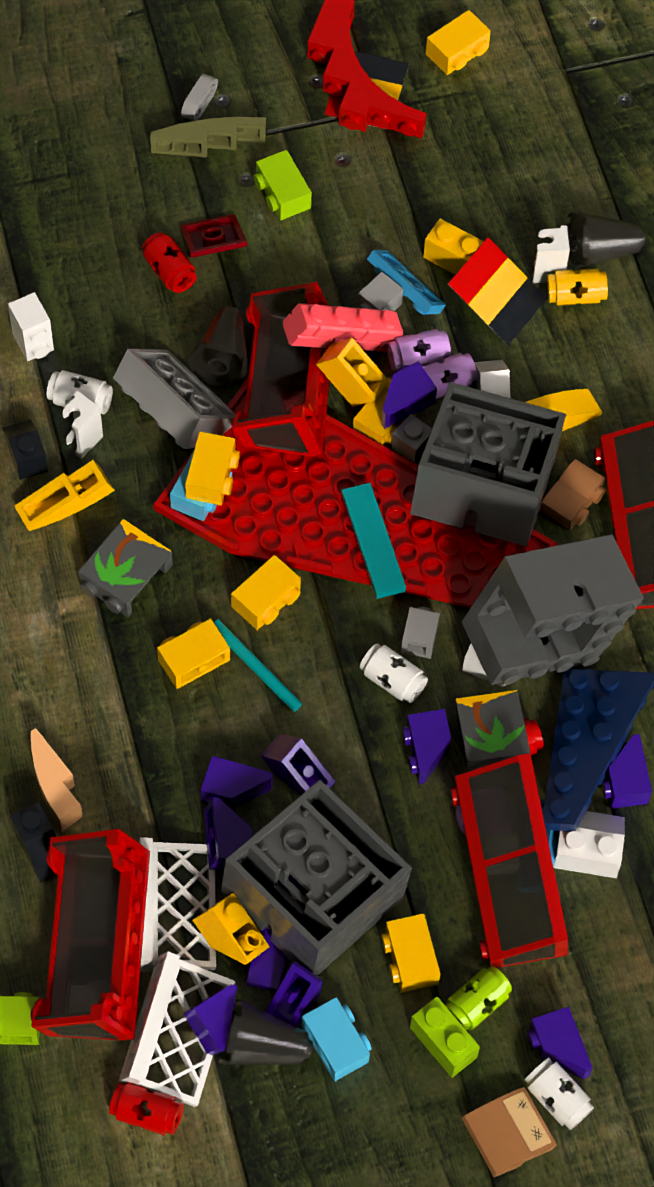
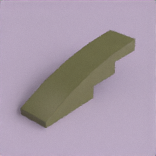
(216, 133)

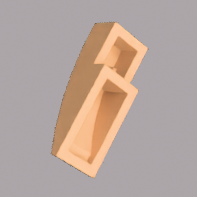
(54, 782)

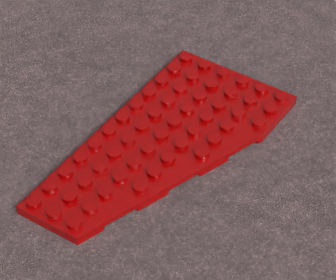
(297, 512)

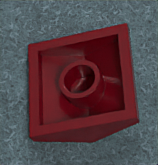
(212, 235)

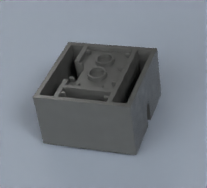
(495, 431)
(551, 609)
(344, 885)

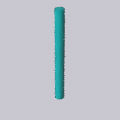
(258, 667)

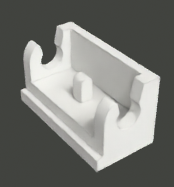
(551, 256)
(86, 424)

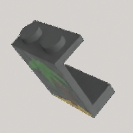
(123, 567)
(491, 728)

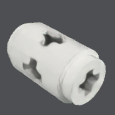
(65, 383)
(405, 681)
(549, 1081)

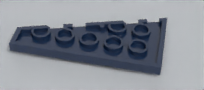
(590, 730)

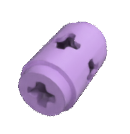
(433, 342)
(460, 368)

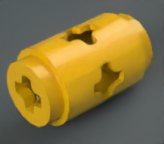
(561, 286)

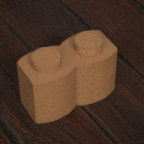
(573, 494)

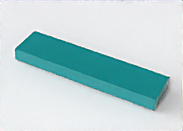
(373, 541)

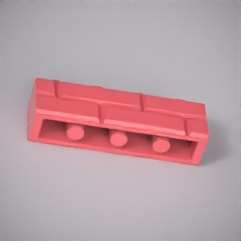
(324, 325)

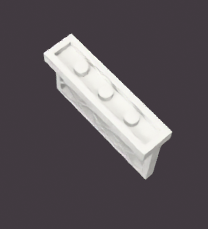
(151, 925)
(149, 1026)

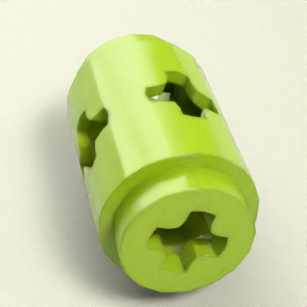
(489, 989)

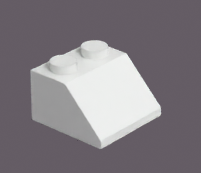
(593, 847)

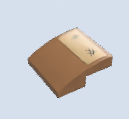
(509, 1131)

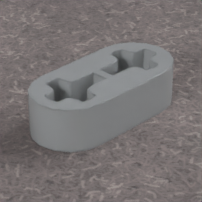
(199, 97)

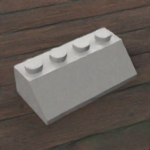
(172, 395)

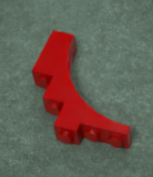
(344, 77)

